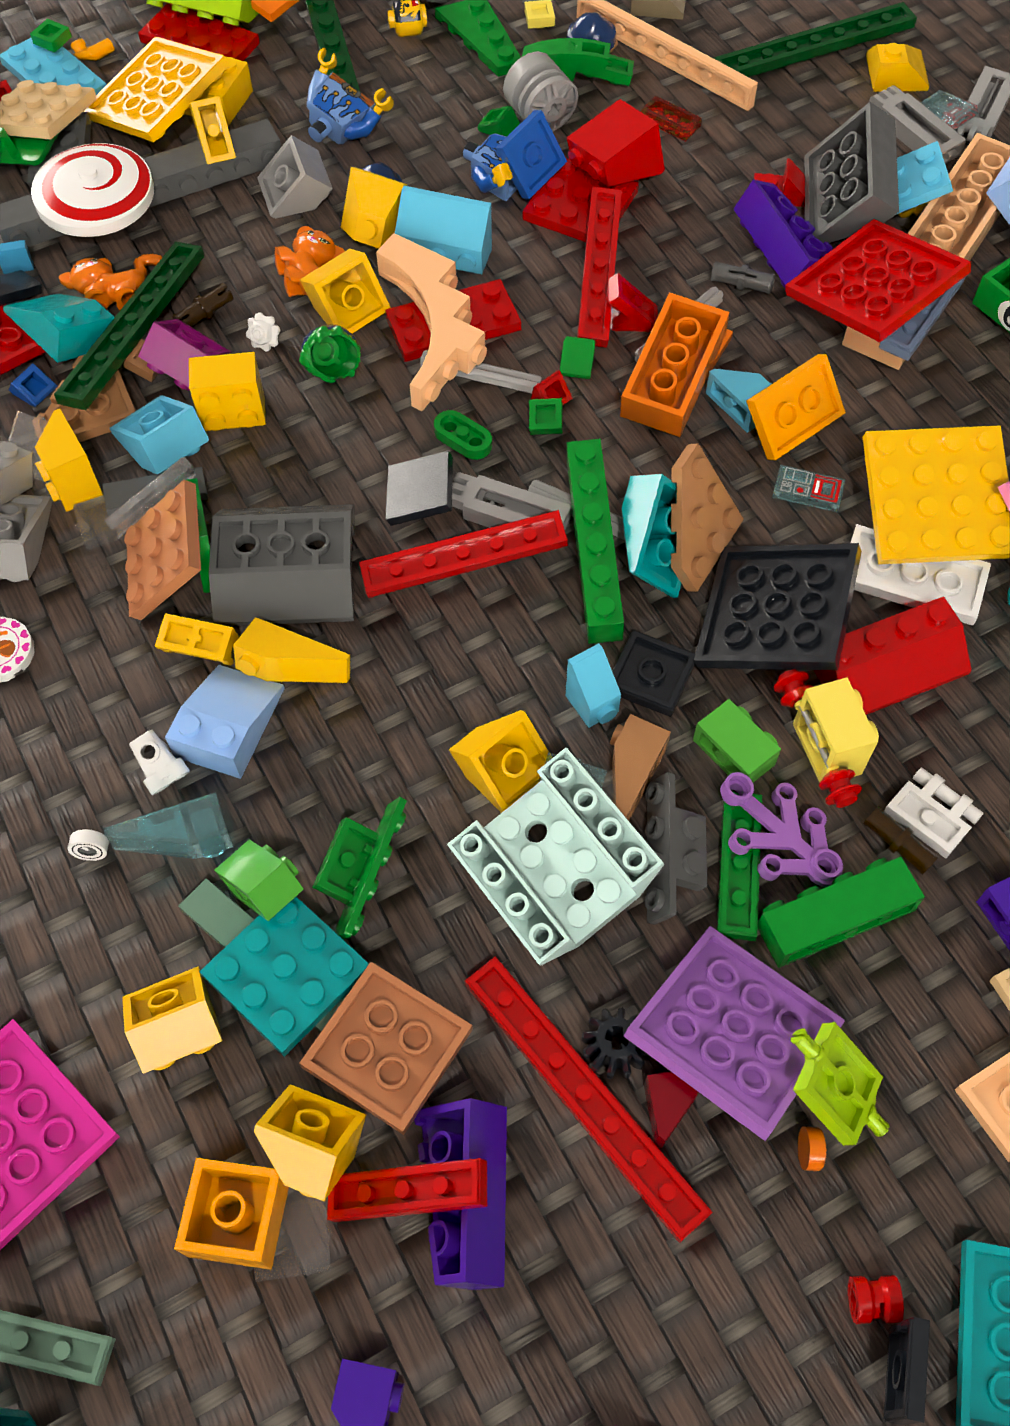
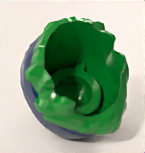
(330, 353)

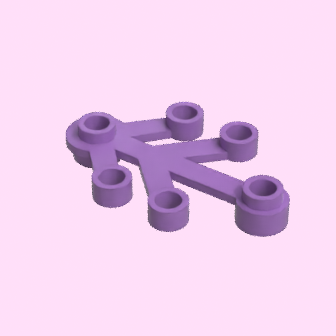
(784, 833)

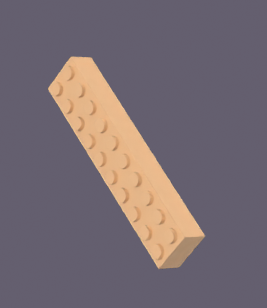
(952, 221)

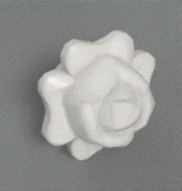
(263, 331)

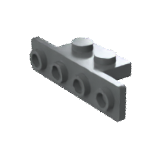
(679, 842)

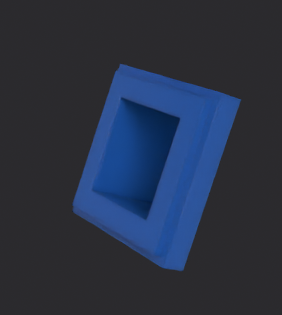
(32, 386)

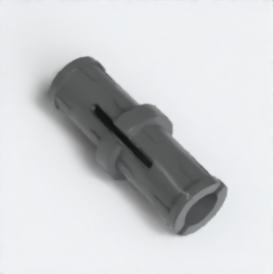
(742, 277)

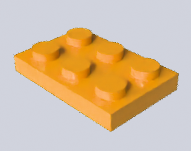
(796, 407)

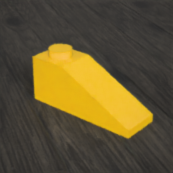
(288, 657)

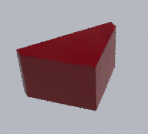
(667, 1103)

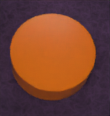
(811, 1148)

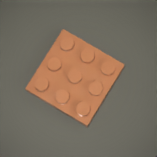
(162, 550)
(386, 1047)

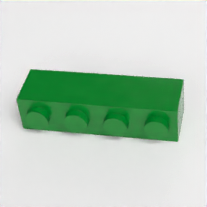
(839, 911)

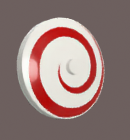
(92, 189)

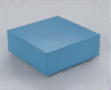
(15, 257)

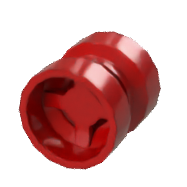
(875, 1299)

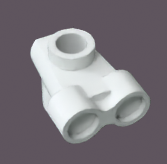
(162, 768)

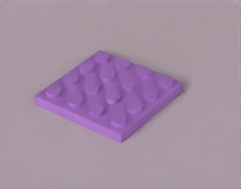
(729, 1029)

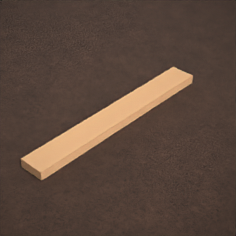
(675, 54)

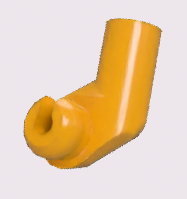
(92, 52)

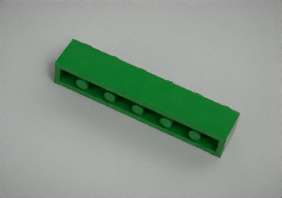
(594, 542)

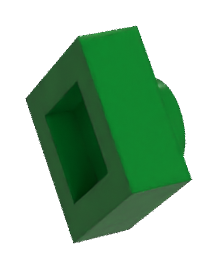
(50, 35)
(546, 416)

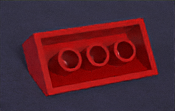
(903, 655)

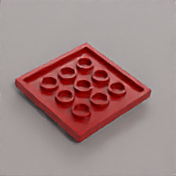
(878, 279)

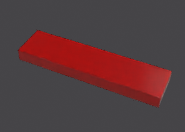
(409, 1190)

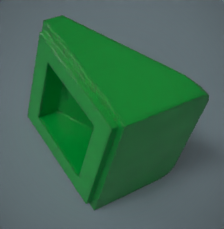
(499, 121)
(577, 357)

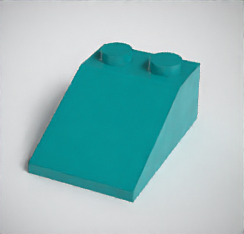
(61, 323)
(648, 531)

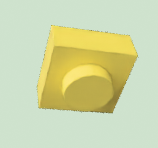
(539, 14)

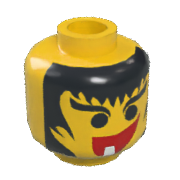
(407, 17)

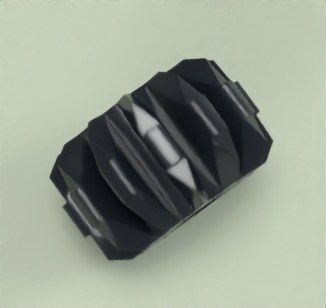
(600, 1044)

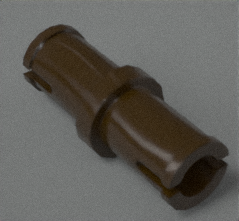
(205, 306)
(901, 840)

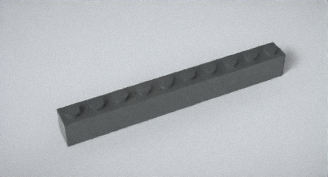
(173, 174)

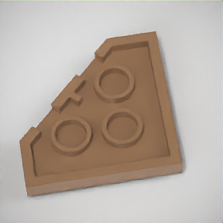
(105, 411)
(701, 517)

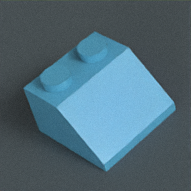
(161, 433)

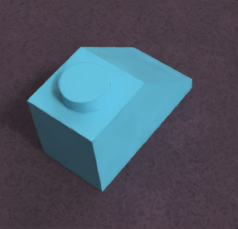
(732, 390)
(592, 686)

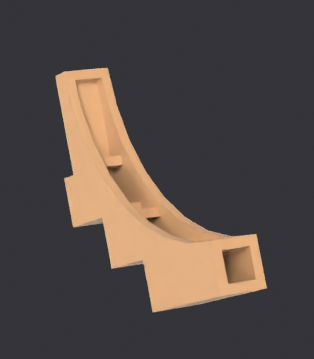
(432, 286)

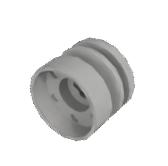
(540, 85)

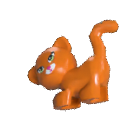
(311, 251)
(98, 282)

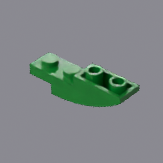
(585, 57)

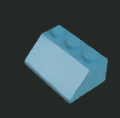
(447, 225)

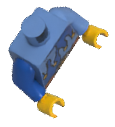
(339, 108)
(488, 169)

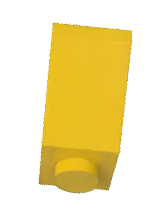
(212, 130)

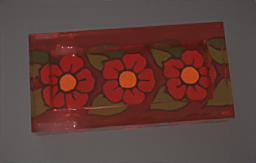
(672, 118)

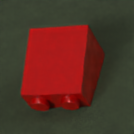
(618, 146)

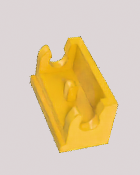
(196, 638)

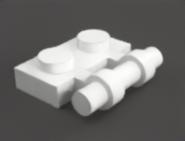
(928, 818)

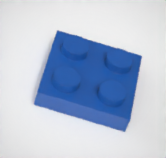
(531, 154)

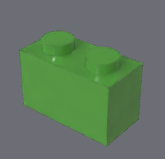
(736, 741)
(260, 878)

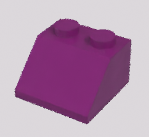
(170, 347)

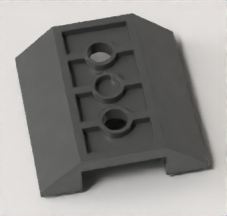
(281, 575)

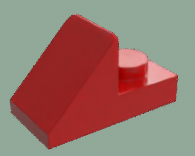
(790, 184)
(630, 307)

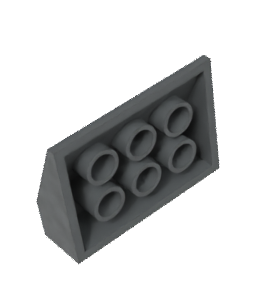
(852, 176)

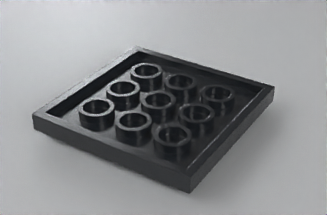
(779, 607)

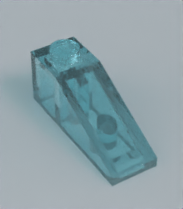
(183, 830)

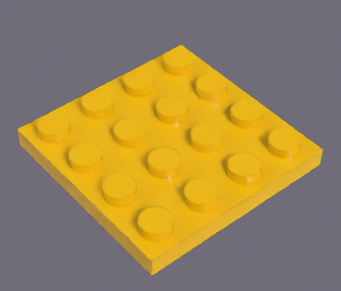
(156, 88)
(938, 494)

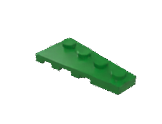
(480, 31)

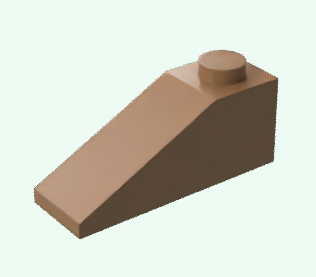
(635, 758)

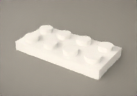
(919, 583)

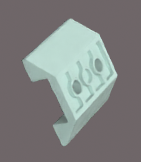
(537, 881)

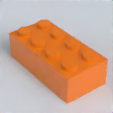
(674, 364)

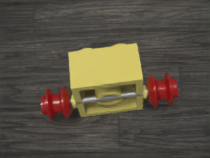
(831, 732)

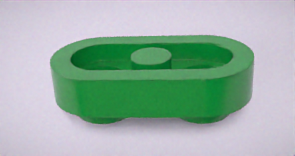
(467, 435)

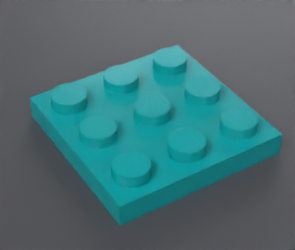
(285, 973)

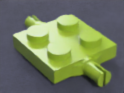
(838, 1083)

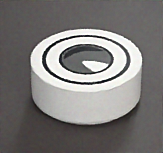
(88, 845)

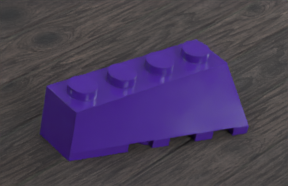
(778, 232)
(468, 1243)

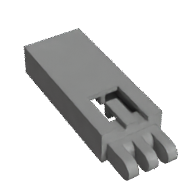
(990, 101)
(917, 124)
(519, 504)

